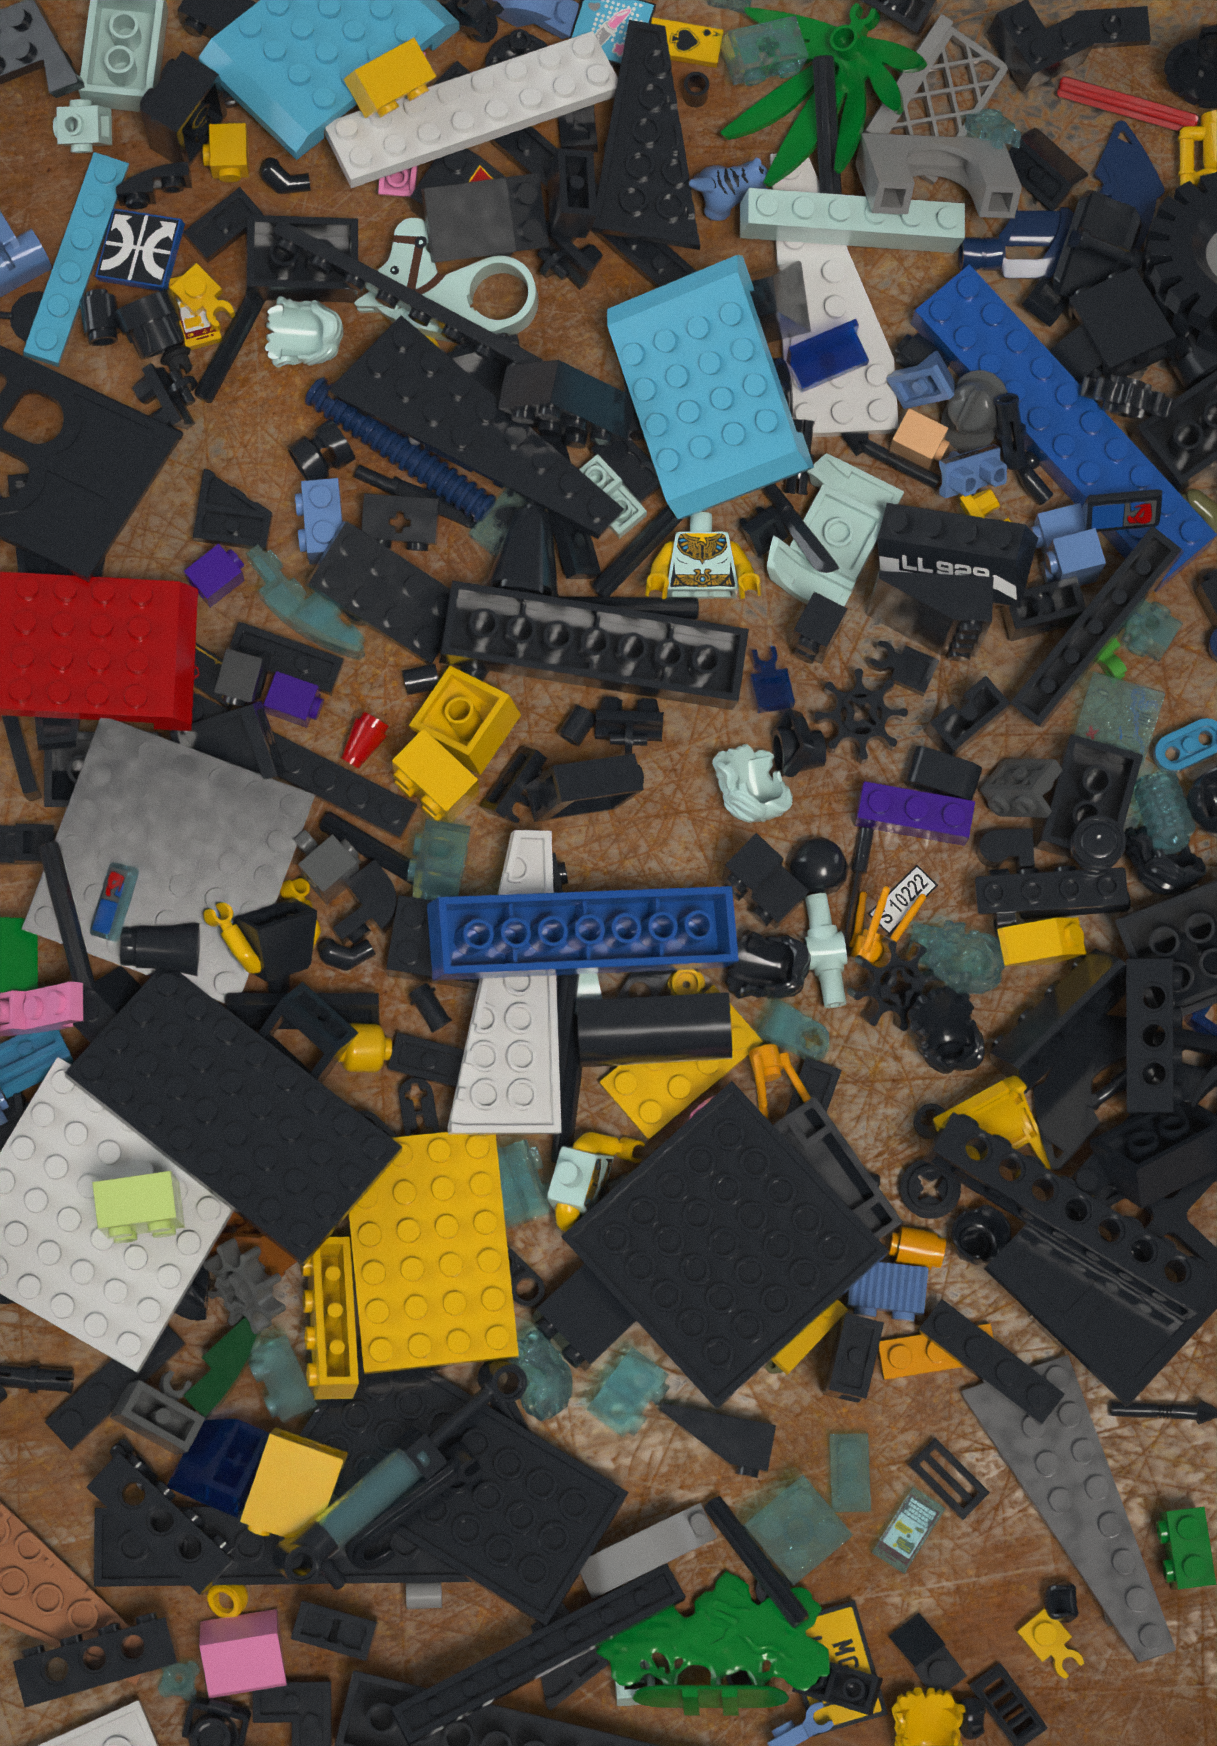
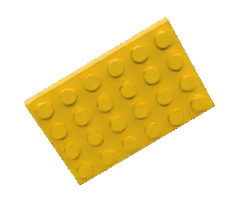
(434, 1257)

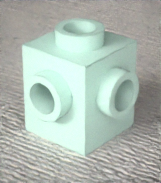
(83, 126)

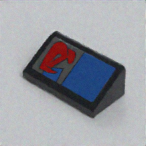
(1123, 510)

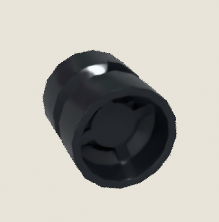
(307, 455)

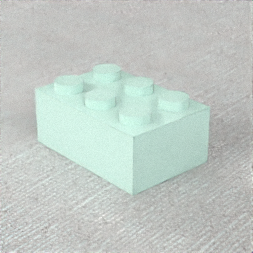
(123, 51)

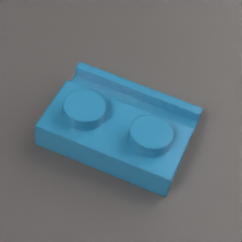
(29, 1058)

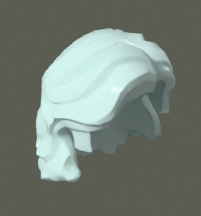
(302, 332)
(747, 785)

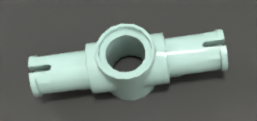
(826, 950)

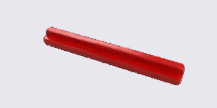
(1125, 104)

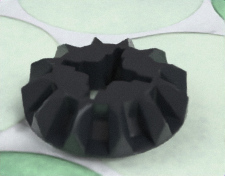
(928, 1207)

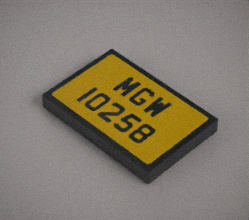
(843, 1634)

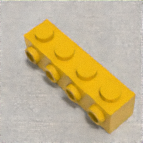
(331, 1321)

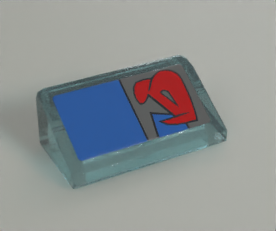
(114, 901)

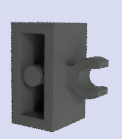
(327, 865)
(159, 1414)

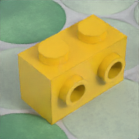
(390, 78)

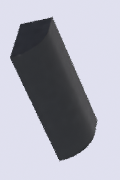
(654, 1029)

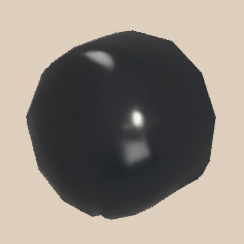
(819, 865)
(980, 1234)

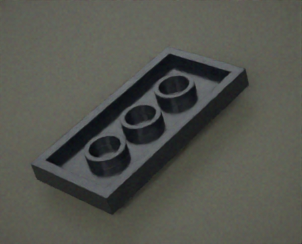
(383, 591)

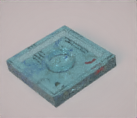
(1119, 713)

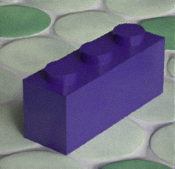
(914, 813)

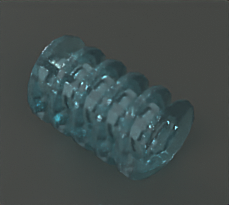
(1164, 811)

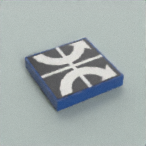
(140, 250)

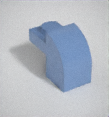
(551, 15)

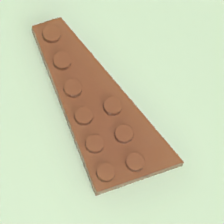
(47, 1597)

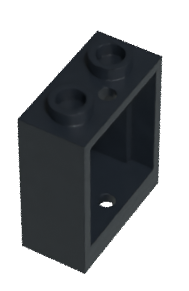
(585, 787)
(330, 1035)

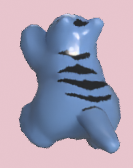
(727, 186)

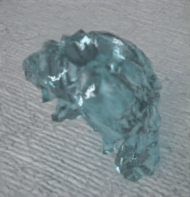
(964, 960)
(547, 1376)

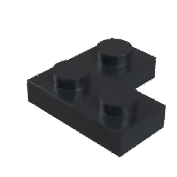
(303, 1704)

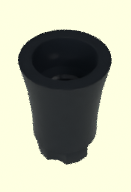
(162, 948)

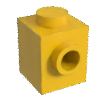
(227, 151)

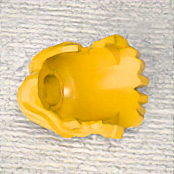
(927, 1718)

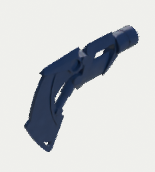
(1125, 177)

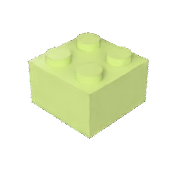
(139, 1206)

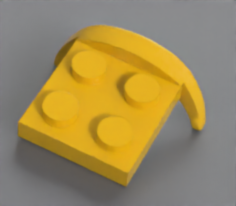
(1002, 1112)

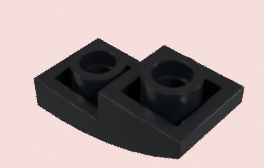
(141, 188)
(846, 1689)

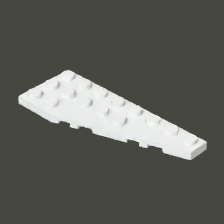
(835, 296)

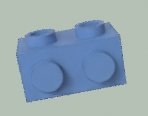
(322, 515)

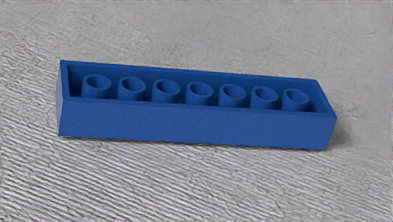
(582, 932)

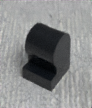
(1007, 846)

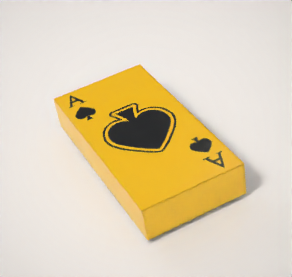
(692, 42)

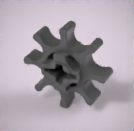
(244, 1286)

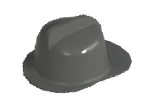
(972, 410)

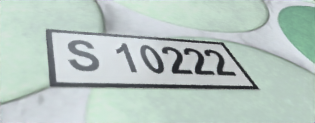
(903, 896)

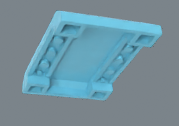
(292, 56)
(706, 389)

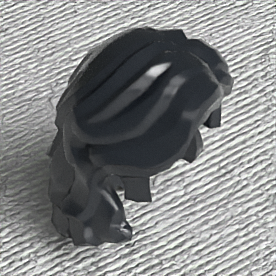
(1161, 871)
(768, 967)
(945, 1025)

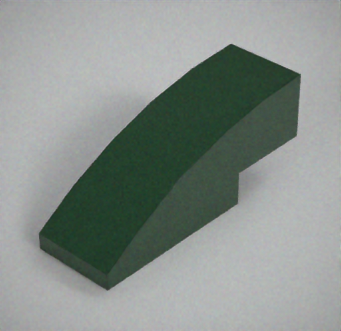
(227, 1363)

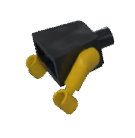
(272, 939)

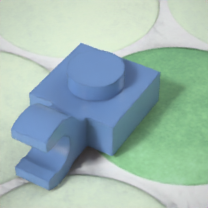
(791, 1735)

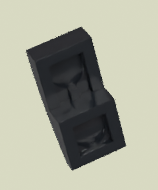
(578, 130)
(21, 843)

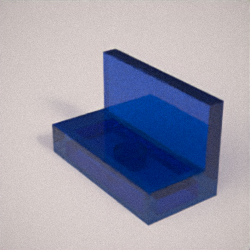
(826, 356)

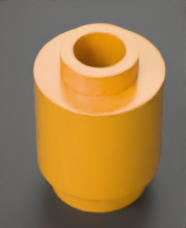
(917, 1248)

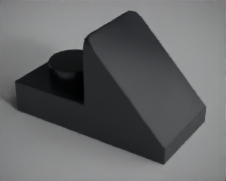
(927, 1654)

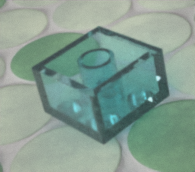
(797, 1530)

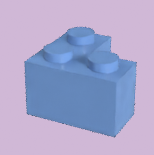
(1067, 546)

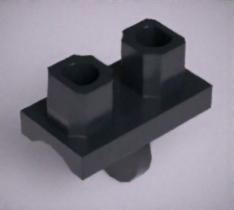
(475, 17)
(567, 260)
(172, 392)
(629, 727)

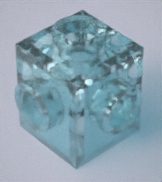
(1150, 630)

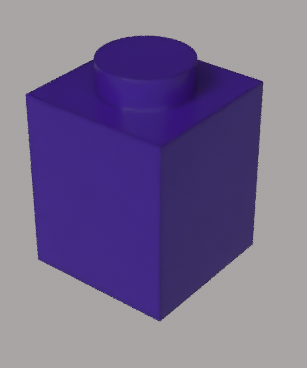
(215, 574)
(293, 700)

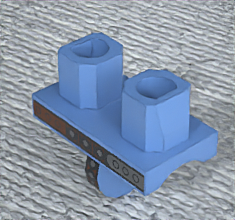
(971, 470)

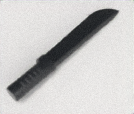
(402, 488)
(802, 534)
(859, 867)

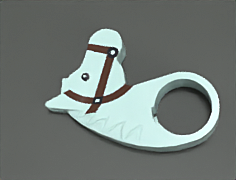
(412, 267)

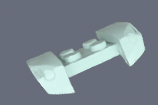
(845, 521)

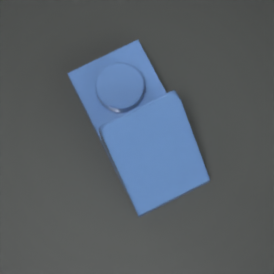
(923, 383)

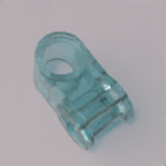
(788, 1028)

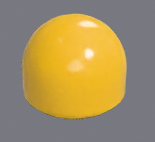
(237, 1593)

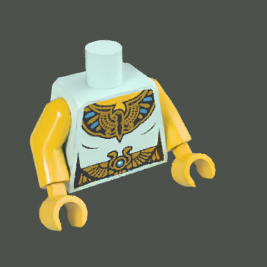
(702, 565)
(583, 1174)

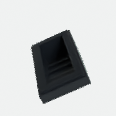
(1028, 1734)

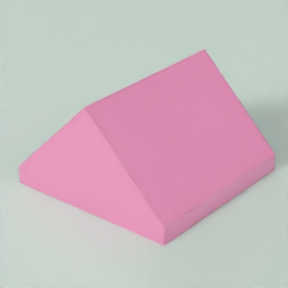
(242, 1653)

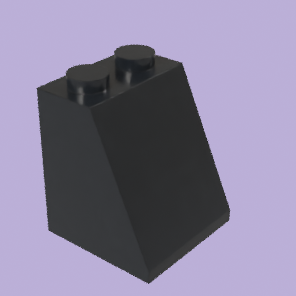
(781, 301)

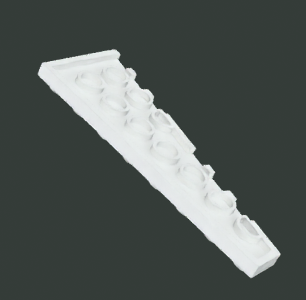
(512, 1040)

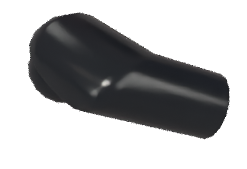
(280, 180)
(343, 957)

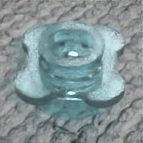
(186, 1688)

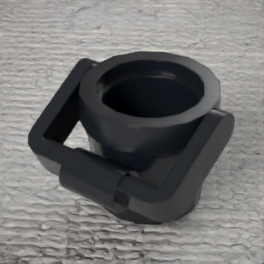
(798, 747)
(216, 1726)

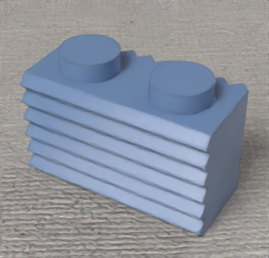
(890, 1289)

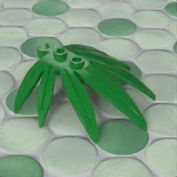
(855, 61)

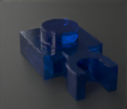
(770, 686)

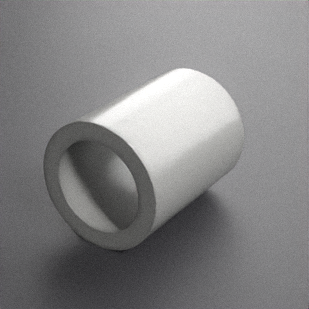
(423, 1595)

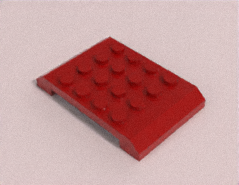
(97, 648)

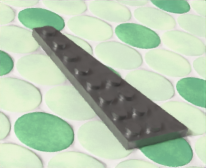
(1079, 1502)

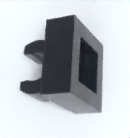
(761, 529)

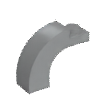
(647, 1550)

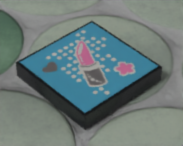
(610, 23)

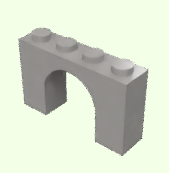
(892, 160)

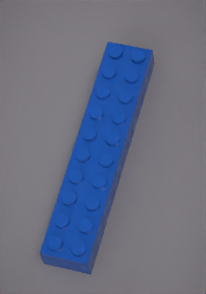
(1065, 431)

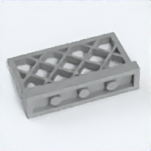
(930, 49)

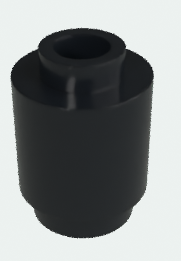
(99, 318)
(914, 350)

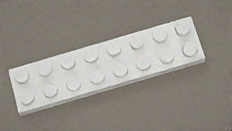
(474, 109)

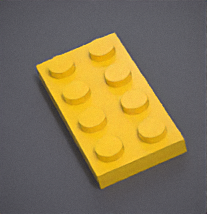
(661, 1091)

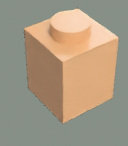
(920, 439)

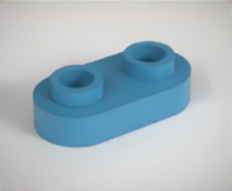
(1187, 746)

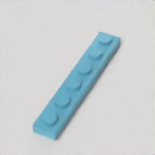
(75, 260)

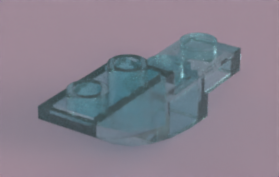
(311, 618)

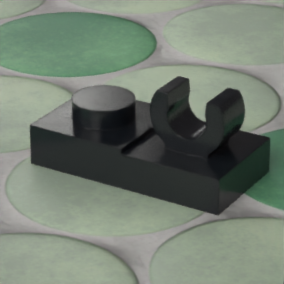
(521, 770)

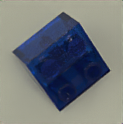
(221, 1464)

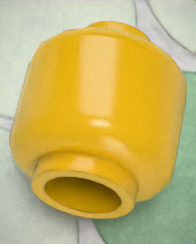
(367, 1049)

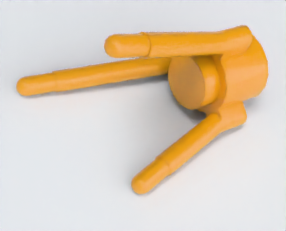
(869, 942)
(767, 1066)

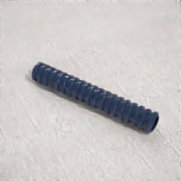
(400, 451)

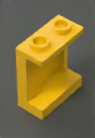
(291, 1484)

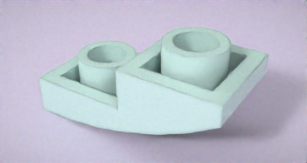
(611, 483)

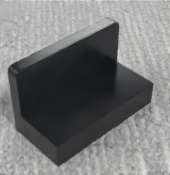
(1045, 168)

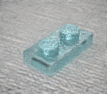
(849, 1472)

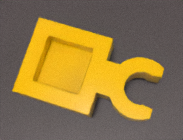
(199, 293)
(1046, 1639)

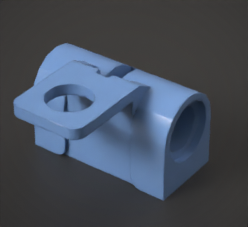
(20, 258)

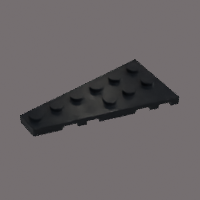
(645, 162)

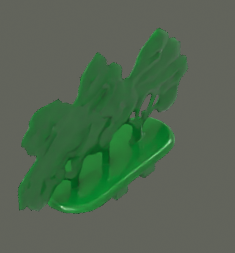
(724, 1637)

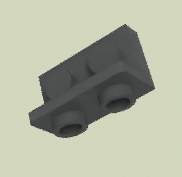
(1018, 787)

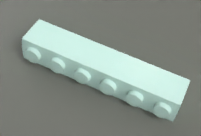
(849, 221)

